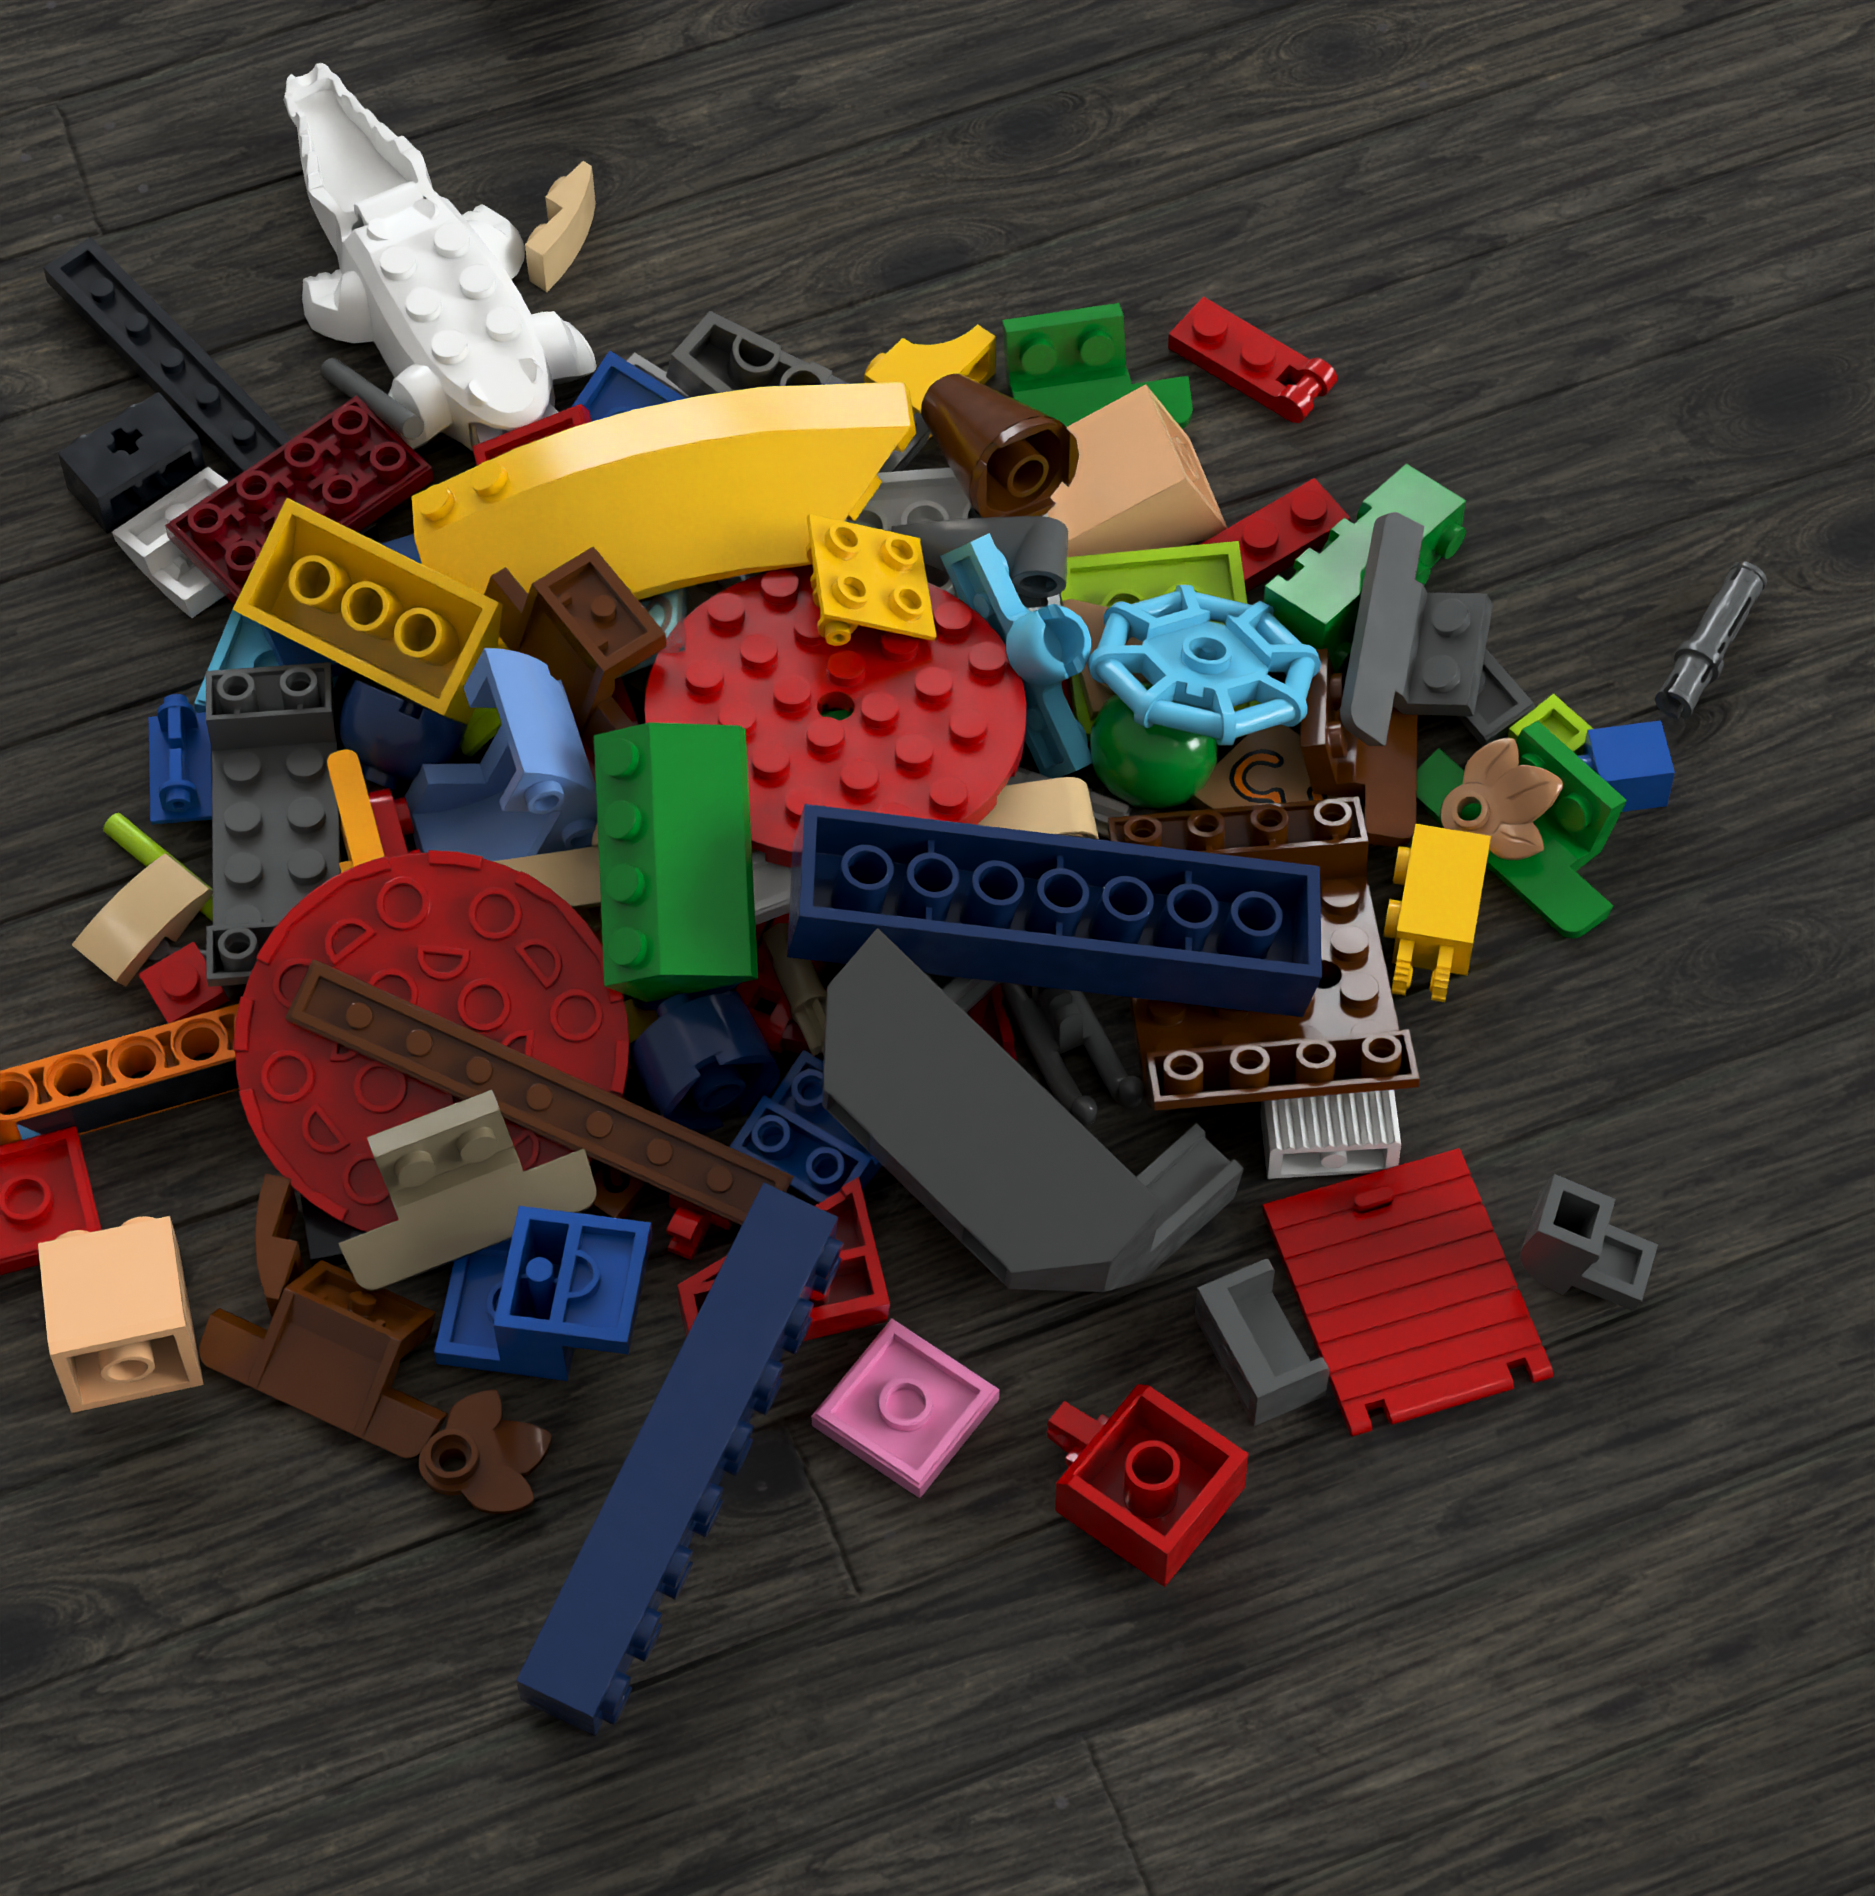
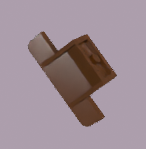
(584, 630)
(1350, 768)
(333, 1357)

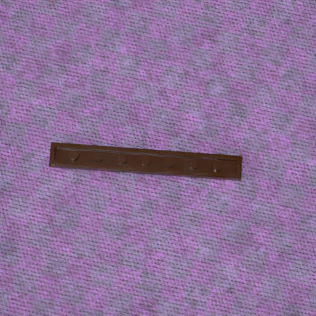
(531, 1093)

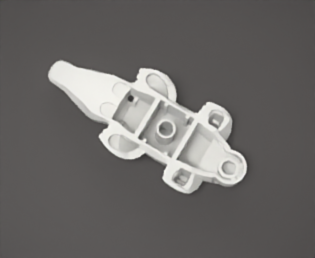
(423, 278)

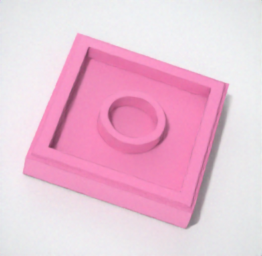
(905, 1408)

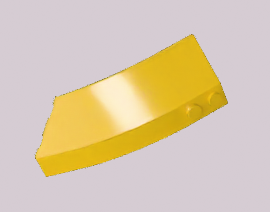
(670, 488)

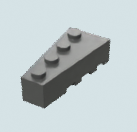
(729, 358)

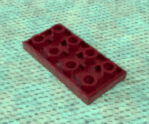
(340, 467)

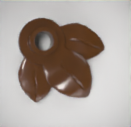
(494, 1455)

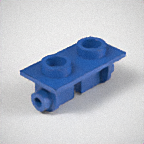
(179, 763)

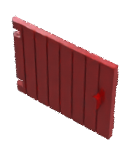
(1407, 1296)

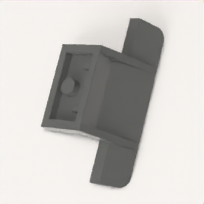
(1407, 643)

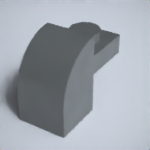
(1577, 1247)

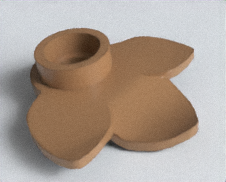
(1509, 800)

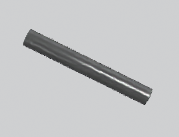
(378, 401)

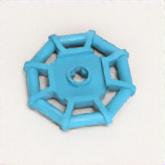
(1204, 664)

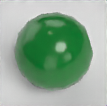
(1151, 764)

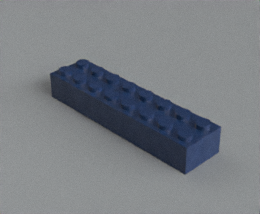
(1058, 910)
(678, 1460)

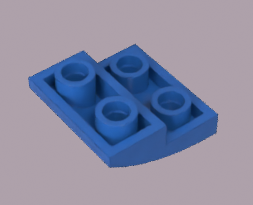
(803, 1137)

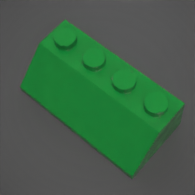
(675, 859)

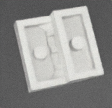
(152, 551)

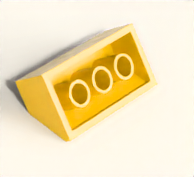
(370, 609)

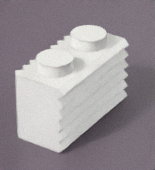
(1330, 1134)

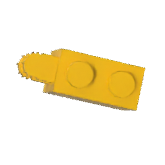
(1438, 905)

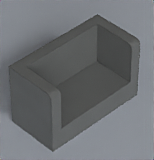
(1258, 1344)

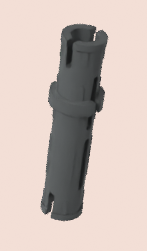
(1700, 657)

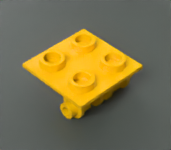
(867, 580)

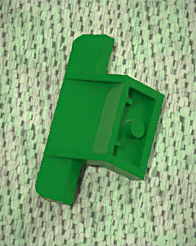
(1077, 364)
(1570, 830)

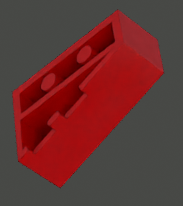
(857, 1291)

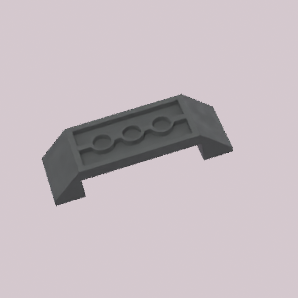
(270, 804)

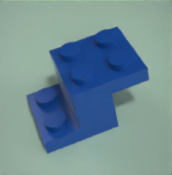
(545, 1292)

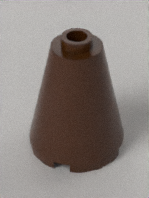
(998, 447)

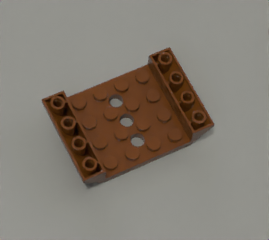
(1349, 1030)

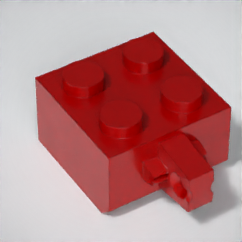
(1146, 1479)

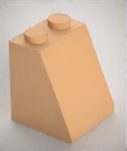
(1135, 482)
(118, 1313)

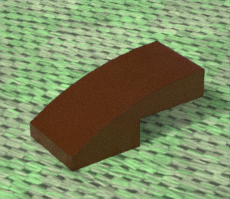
(276, 1256)

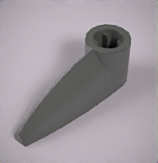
(1031, 545)

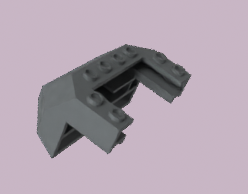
(992, 1144)

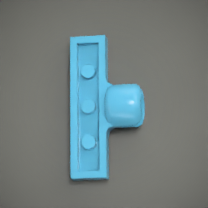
(1039, 647)

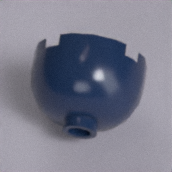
(395, 734)

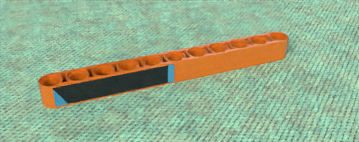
(107, 1071)

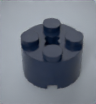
(703, 1060)

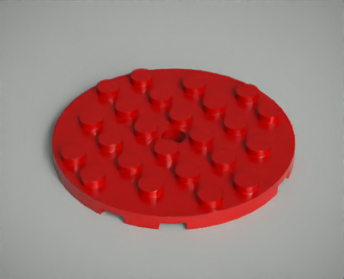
(929, 723)
(449, 938)

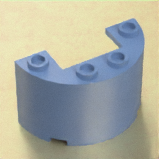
(533, 782)

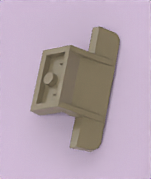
(457, 1191)

